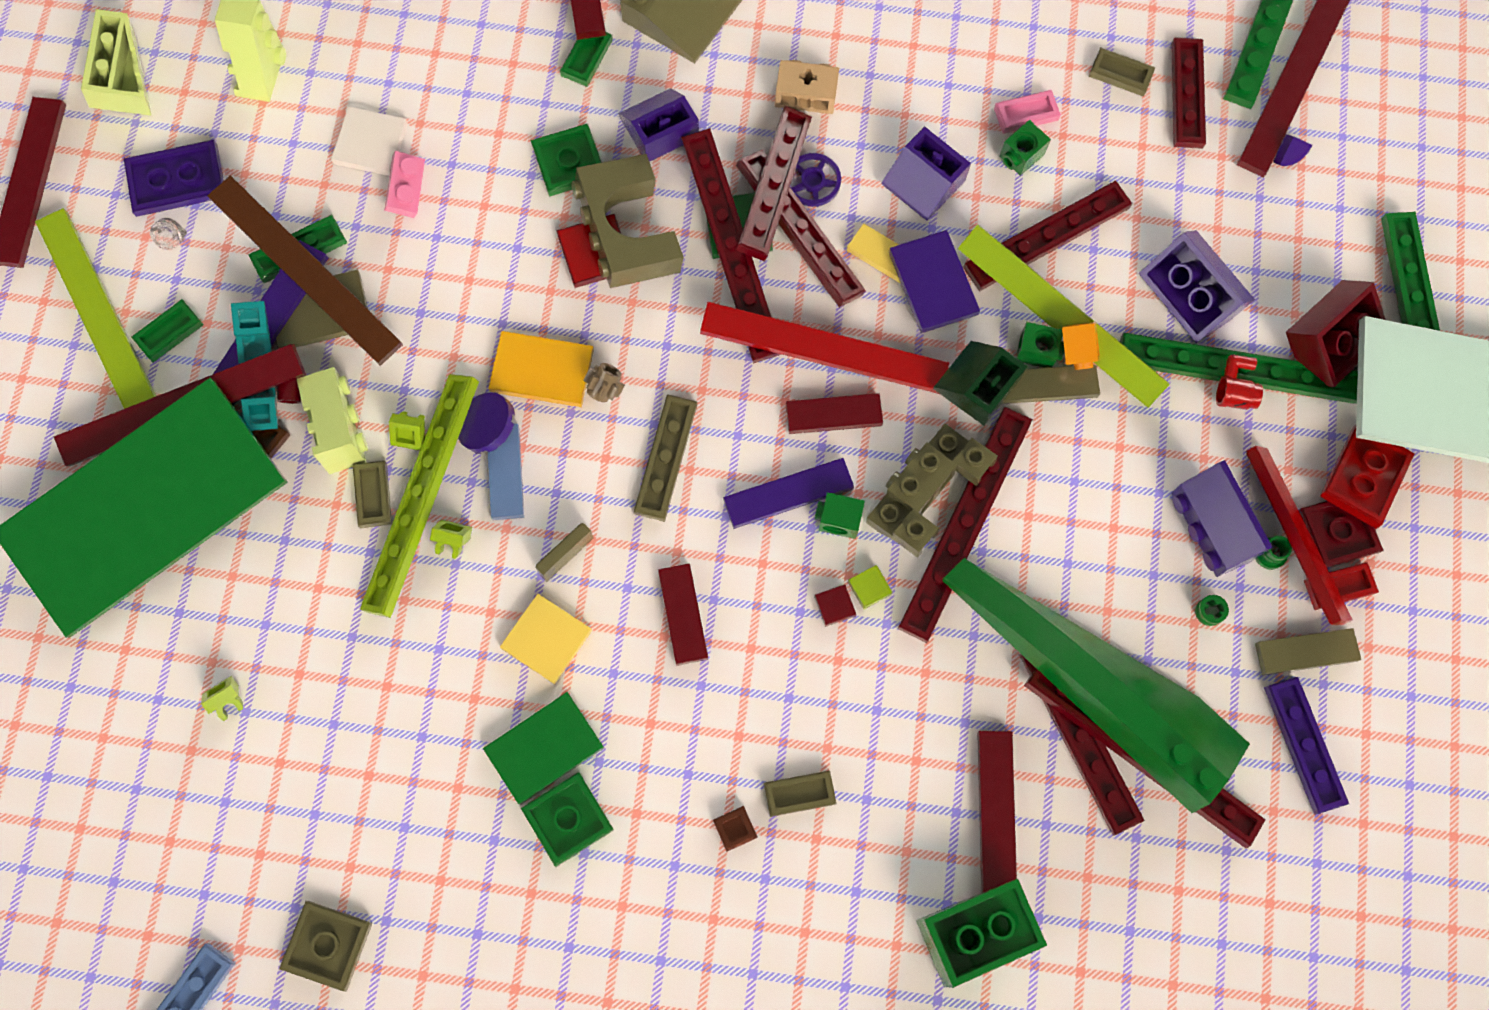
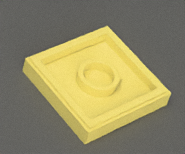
(546, 638)

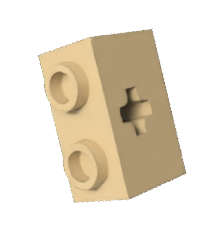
(806, 86)

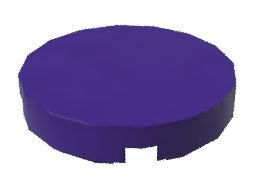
(487, 423)

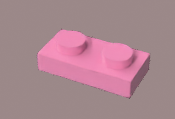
(404, 184)

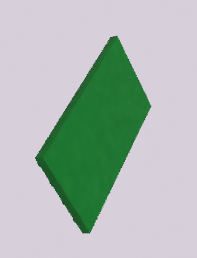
(139, 507)

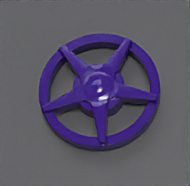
(814, 179)

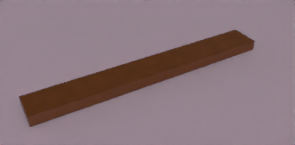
(305, 270)

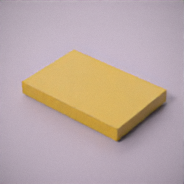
(541, 369)

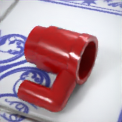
(1238, 392)

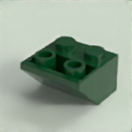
(980, 379)

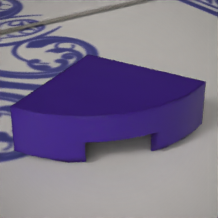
(1291, 151)

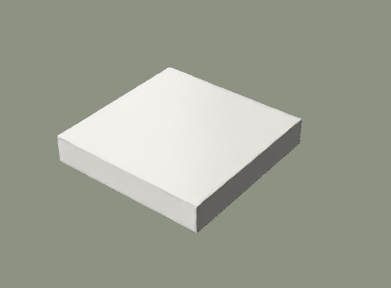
(368, 140)

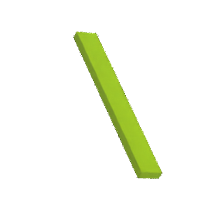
(95, 308)
(1059, 311)
(419, 496)

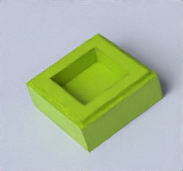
(870, 587)

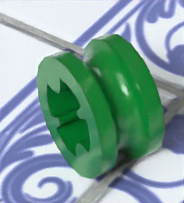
(1214, 601)

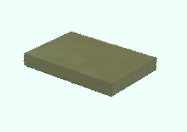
(311, 324)

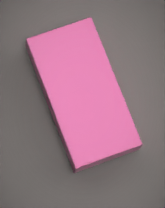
(1037, 107)

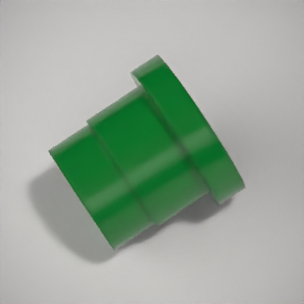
(1271, 561)

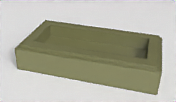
(1122, 72)
(372, 494)
(564, 552)
(800, 793)

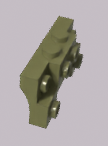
(922, 481)

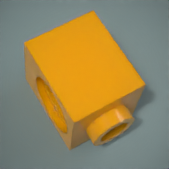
(1081, 345)

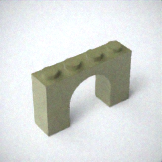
(623, 258)

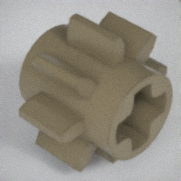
(604, 382)

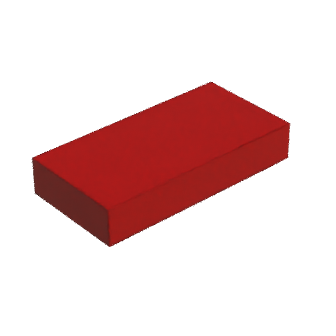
(1351, 582)

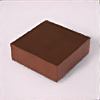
(735, 828)

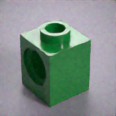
(1026, 137)
(1028, 351)
(840, 515)

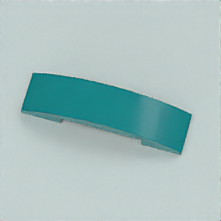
(252, 341)

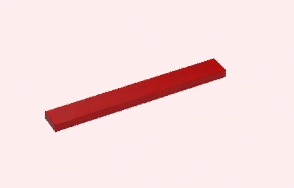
(822, 347)

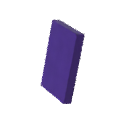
(173, 177)
(934, 281)

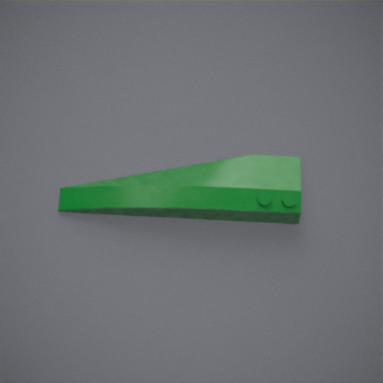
(1138, 708)

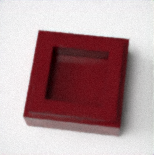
(835, 605)

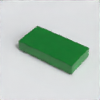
(585, 59)
(167, 330)

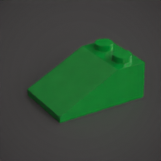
(981, 933)

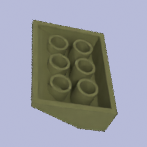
(679, 24)

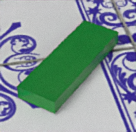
(322, 235)

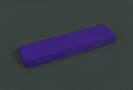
(788, 493)
(1306, 745)

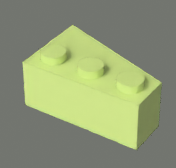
(252, 47)
(113, 66)
(332, 420)

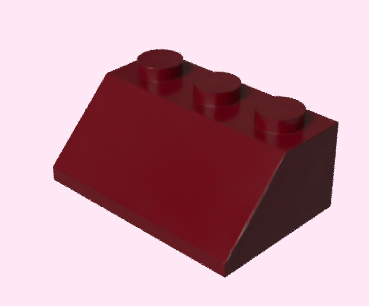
(1329, 332)

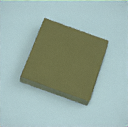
(326, 946)

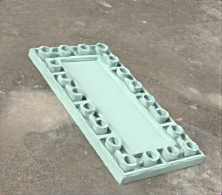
(1423, 389)

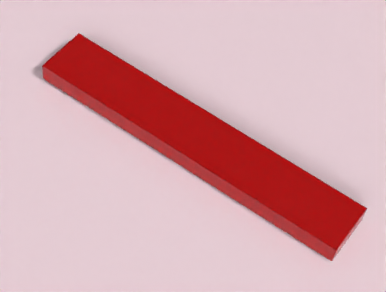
(1298, 536)

